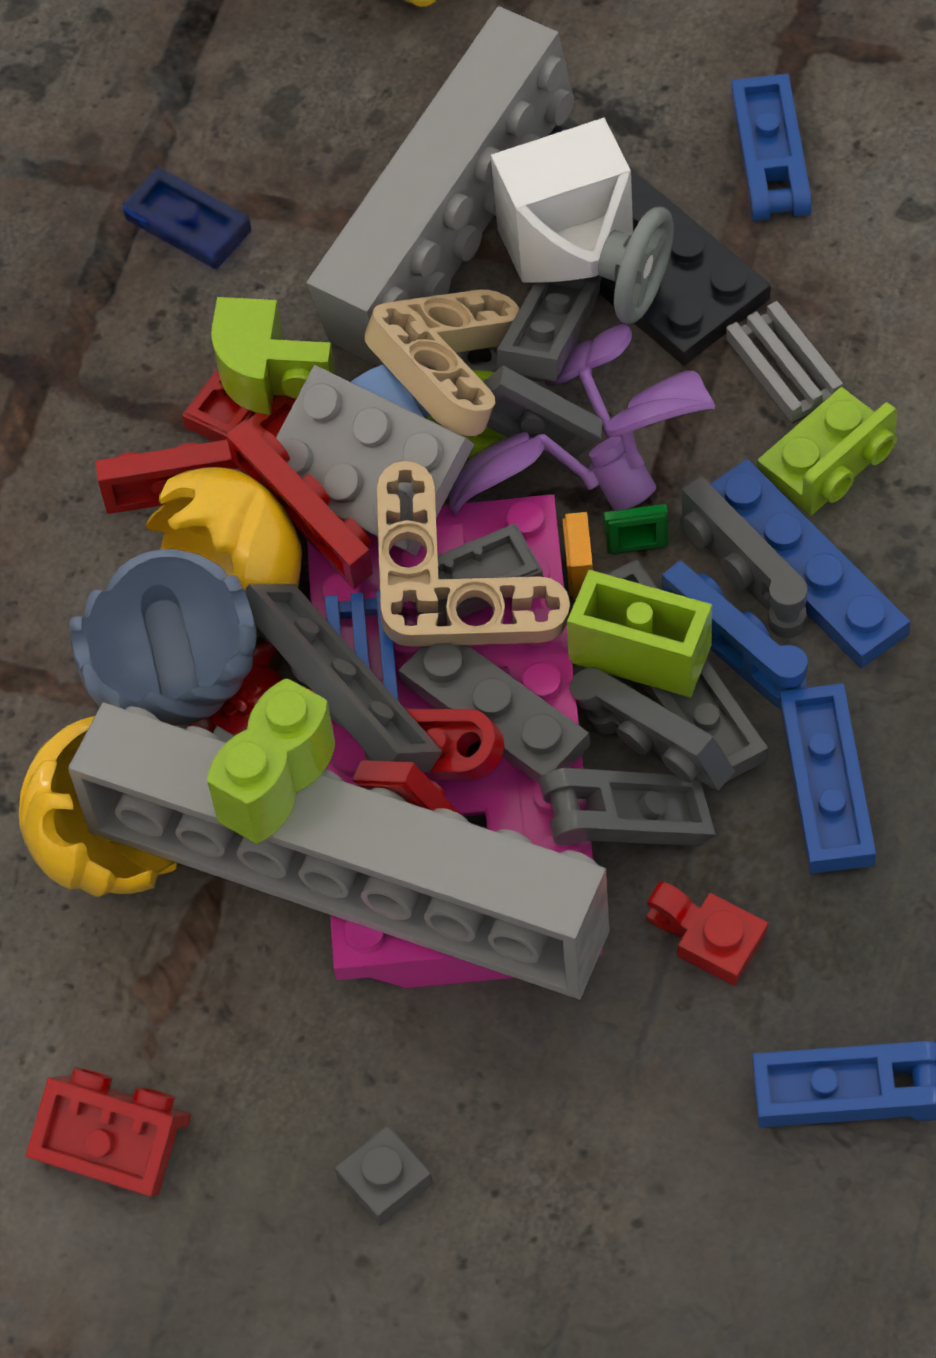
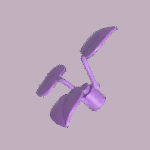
(615, 461)

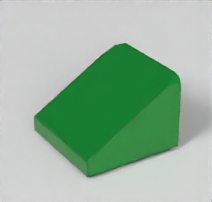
(635, 529)

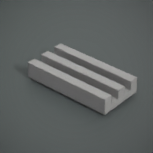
(801, 347)

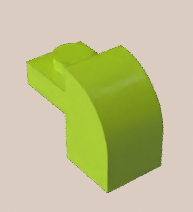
(254, 357)

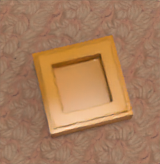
(577, 550)

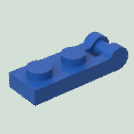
(770, 146)
(741, 637)
(844, 1084)

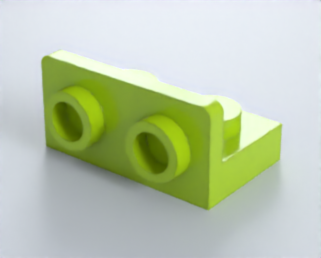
(829, 450)

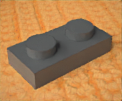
(534, 409)

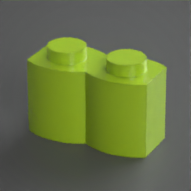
(279, 754)

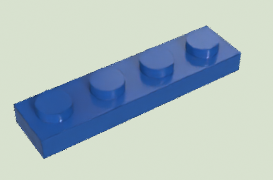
(837, 592)

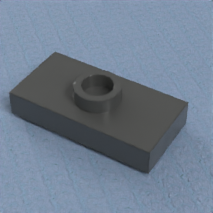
(491, 556)

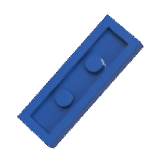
(827, 778)

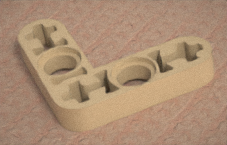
(420, 346)
(422, 584)

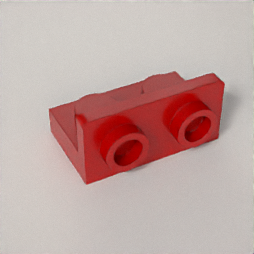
(106, 1131)

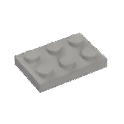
(352, 435)

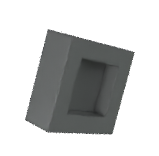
(383, 1175)

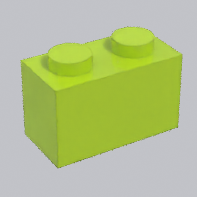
(639, 633)

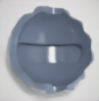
(166, 637)

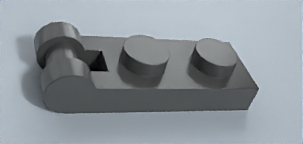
(745, 557)
(649, 726)
(626, 807)

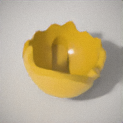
(231, 524)
(59, 834)

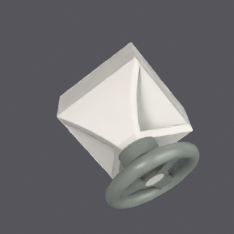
(570, 216)

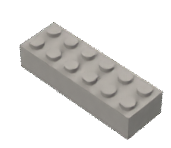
(439, 185)

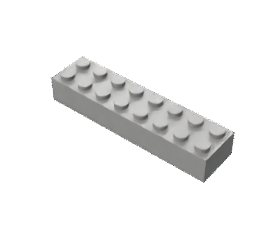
(353, 855)

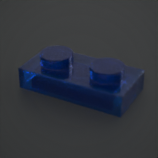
(187, 218)

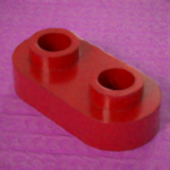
(453, 733)

